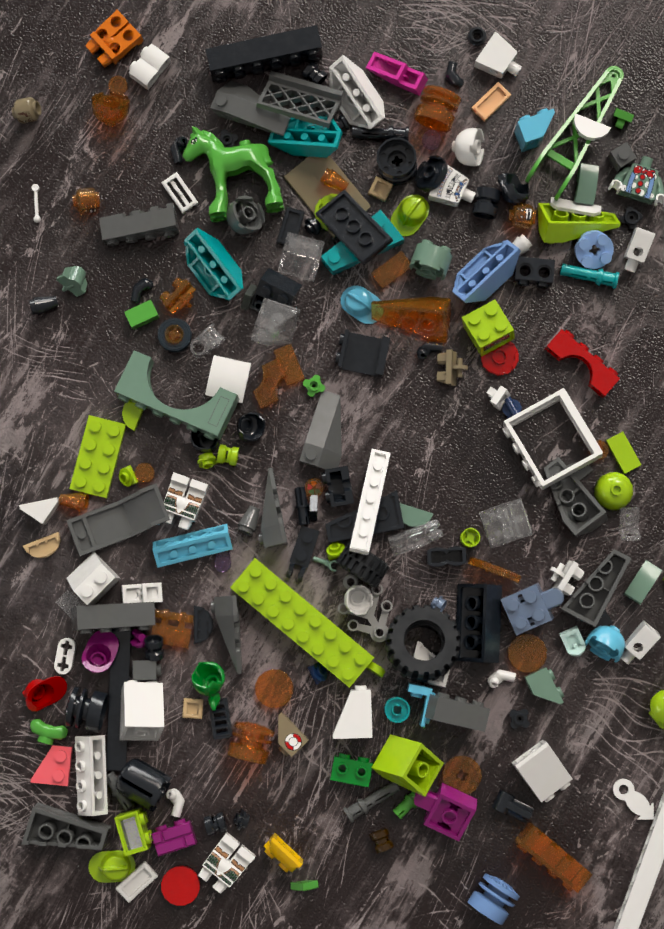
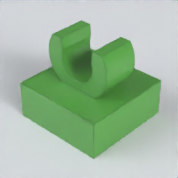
(622, 117)

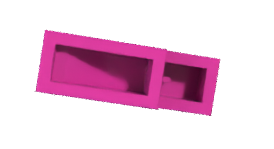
(397, 73)

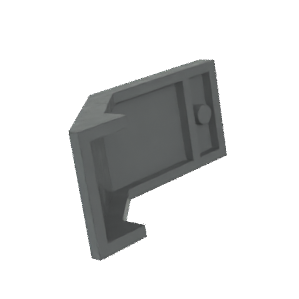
(118, 520)

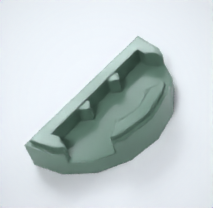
(414, 517)

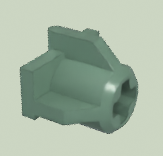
(73, 280)

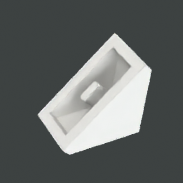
(41, 510)

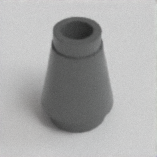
(249, 521)

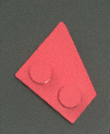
(55, 767)

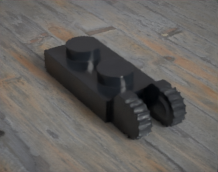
(303, 550)

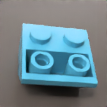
(532, 129)

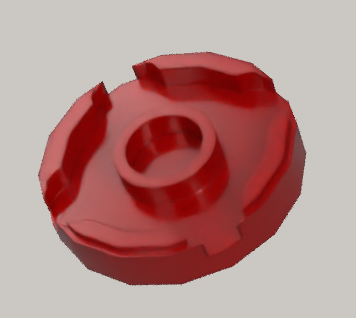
(501, 360)
(180, 885)

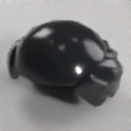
(250, 427)

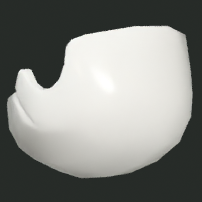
(358, 599)

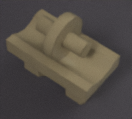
(454, 367)

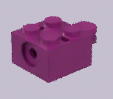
(447, 810)

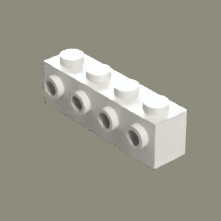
(91, 775)

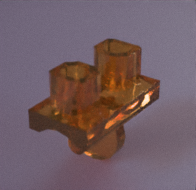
(179, 297)

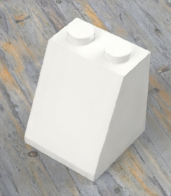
(92, 579)
(141, 711)
(356, 715)
(542, 771)

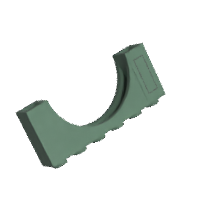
(208, 418)

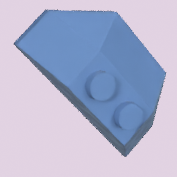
(486, 272)

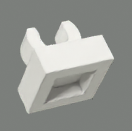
(498, 396)

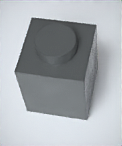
(621, 157)
(146, 670)

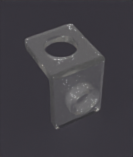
(629, 523)

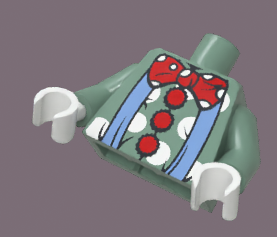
(640, 183)

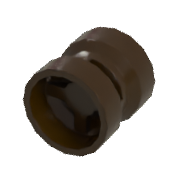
(381, 839)

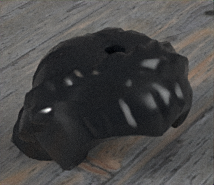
(512, 189)

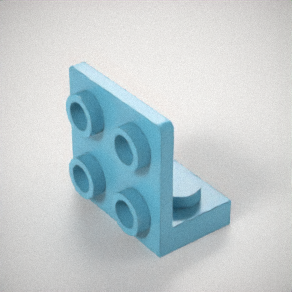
(418, 691)

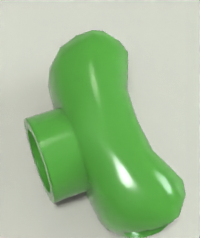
(47, 732)

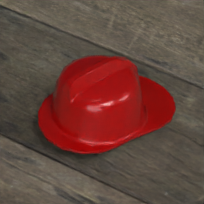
(45, 692)

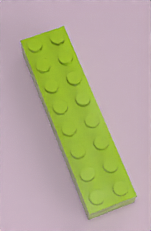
(302, 622)

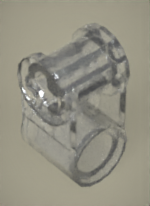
(207, 340)

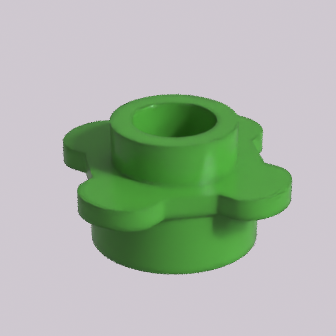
(313, 390)

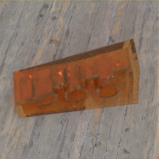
(551, 855)

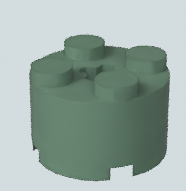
(431, 260)

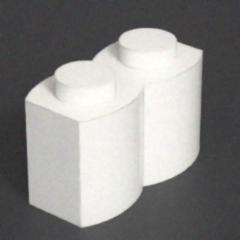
(149, 66)

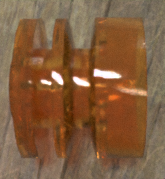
(437, 108)
(250, 743)

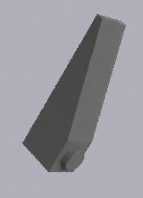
(323, 439)
(576, 505)
(272, 523)

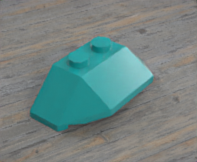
(308, 139)
(213, 265)

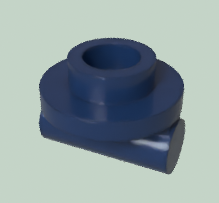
(511, 407)
(318, 672)

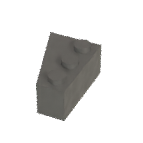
(457, 711)

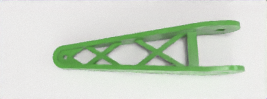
(614, 84)

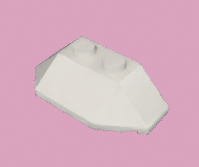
(360, 100)

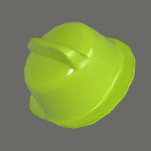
(410, 214)
(111, 866)

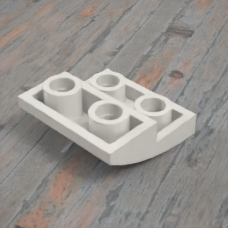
(229, 375)

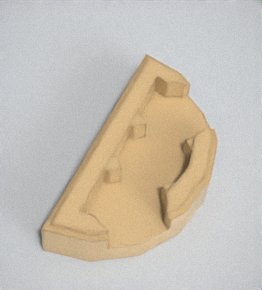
(43, 547)

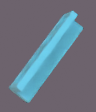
(192, 545)

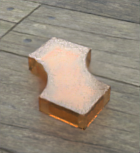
(272, 376)
(504, 573)

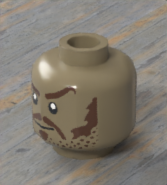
(26, 110)

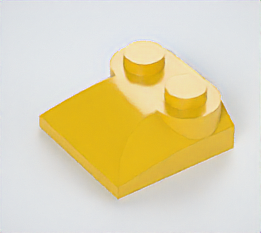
(287, 857)

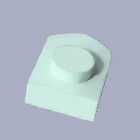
(573, 641)

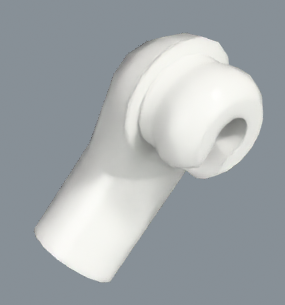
(499, 676)
(177, 800)

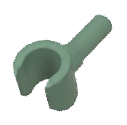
(325, 562)

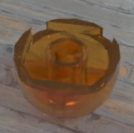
(110, 108)

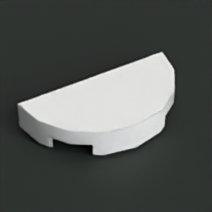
(590, 129)

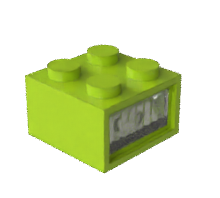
(488, 327)
(134, 831)

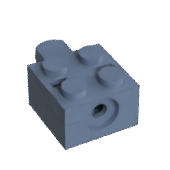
(531, 607)

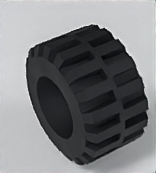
(365, 567)

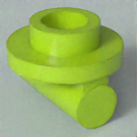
(127, 476)
(334, 550)

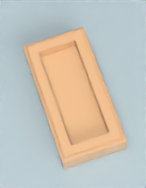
(491, 101)

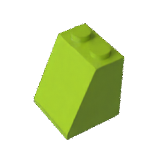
(408, 764)

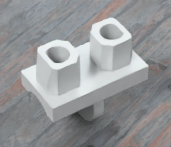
(570, 570)

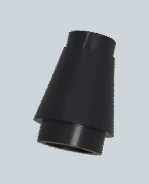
(42, 304)

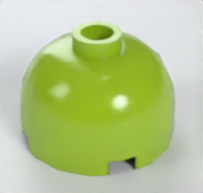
(613, 491)

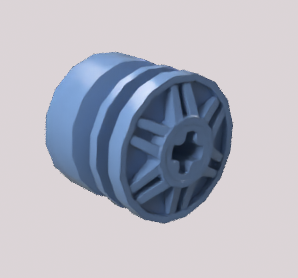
(493, 899)

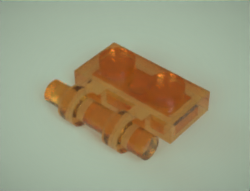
(173, 635)

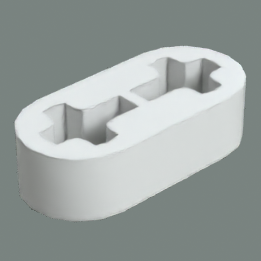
(69, 657)

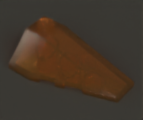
(421, 316)

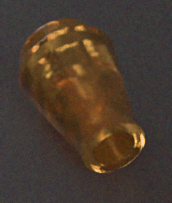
(334, 180)
(75, 501)

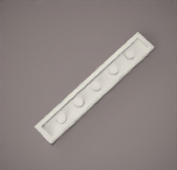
(369, 502)

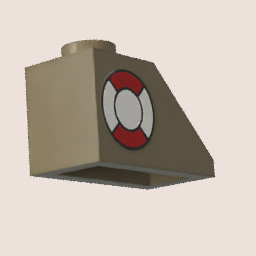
(289, 736)

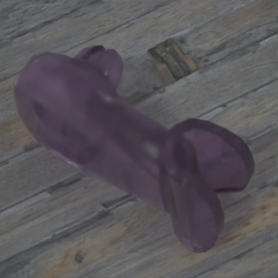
(222, 561)

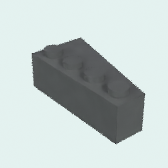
(64, 829)

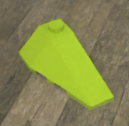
(563, 226)

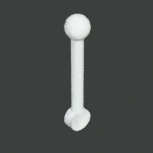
(35, 188)

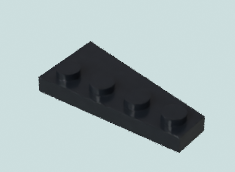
(388, 519)

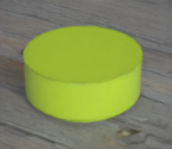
(376, 669)

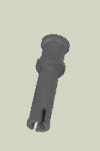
(363, 805)

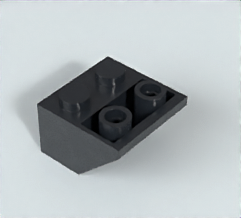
(276, 288)

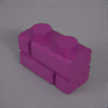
(173, 837)

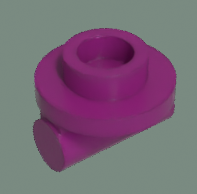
(138, 639)

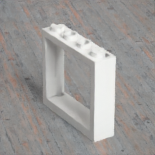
(562, 397)

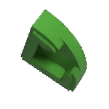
(304, 885)

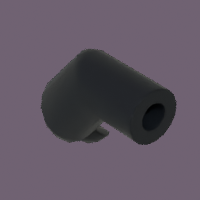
(452, 77)
(176, 149)

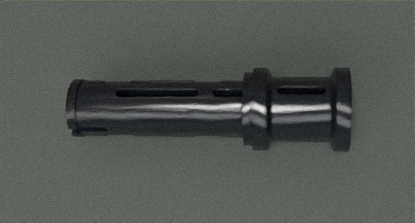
(357, 132)

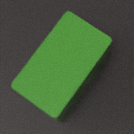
(141, 314)

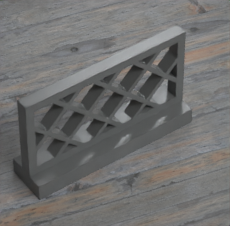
(303, 92)

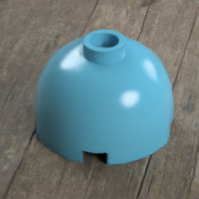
(606, 642)

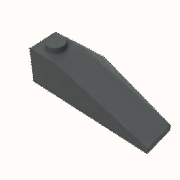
(239, 103)
(227, 616)

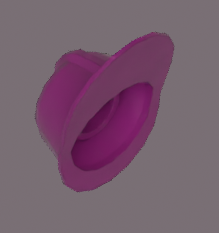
(100, 652)

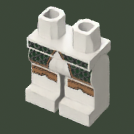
(182, 506)
(223, 868)

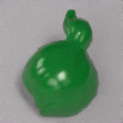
(208, 681)

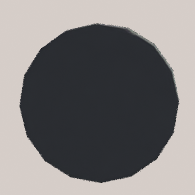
(431, 173)

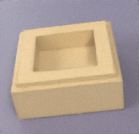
(380, 189)
(193, 708)

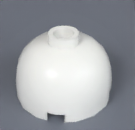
(468, 146)

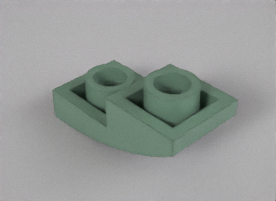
(587, 183)
(643, 582)

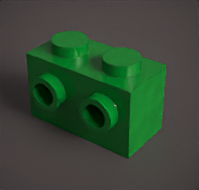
(351, 770)

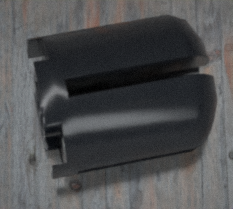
(142, 783)

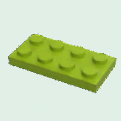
(98, 456)

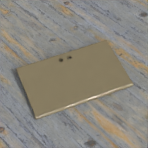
(306, 182)

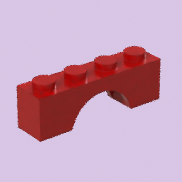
(601, 378)

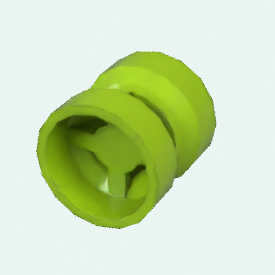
(232, 456)
(470, 537)

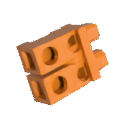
(114, 38)

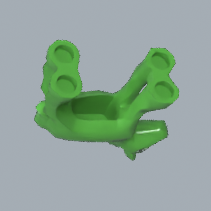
(231, 162)

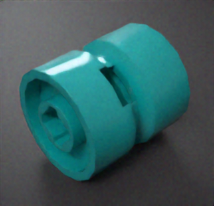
(397, 709)

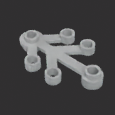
(370, 614)

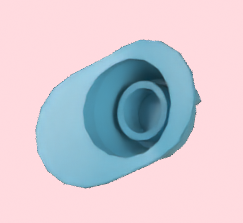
(357, 303)

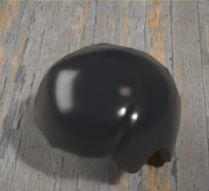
(202, 443)

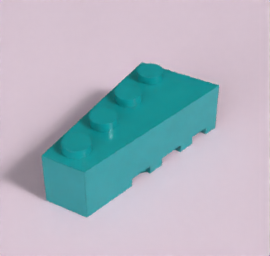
(340, 258)

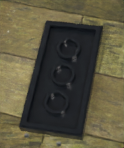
(354, 227)

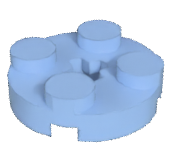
(585, 243)

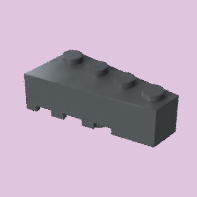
(139, 225)
(595, 593)
(113, 616)

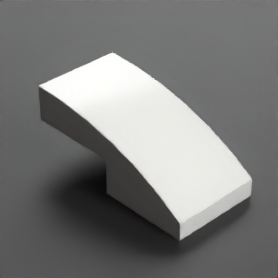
(142, 593)

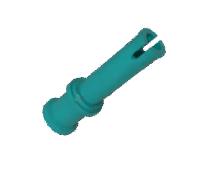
(599, 277)

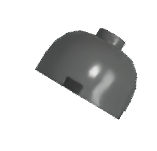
(245, 215)

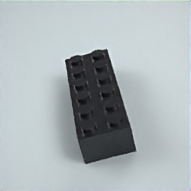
(264, 54)

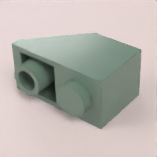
(542, 685)

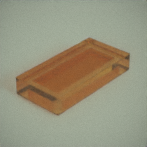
(391, 269)
(290, 363)

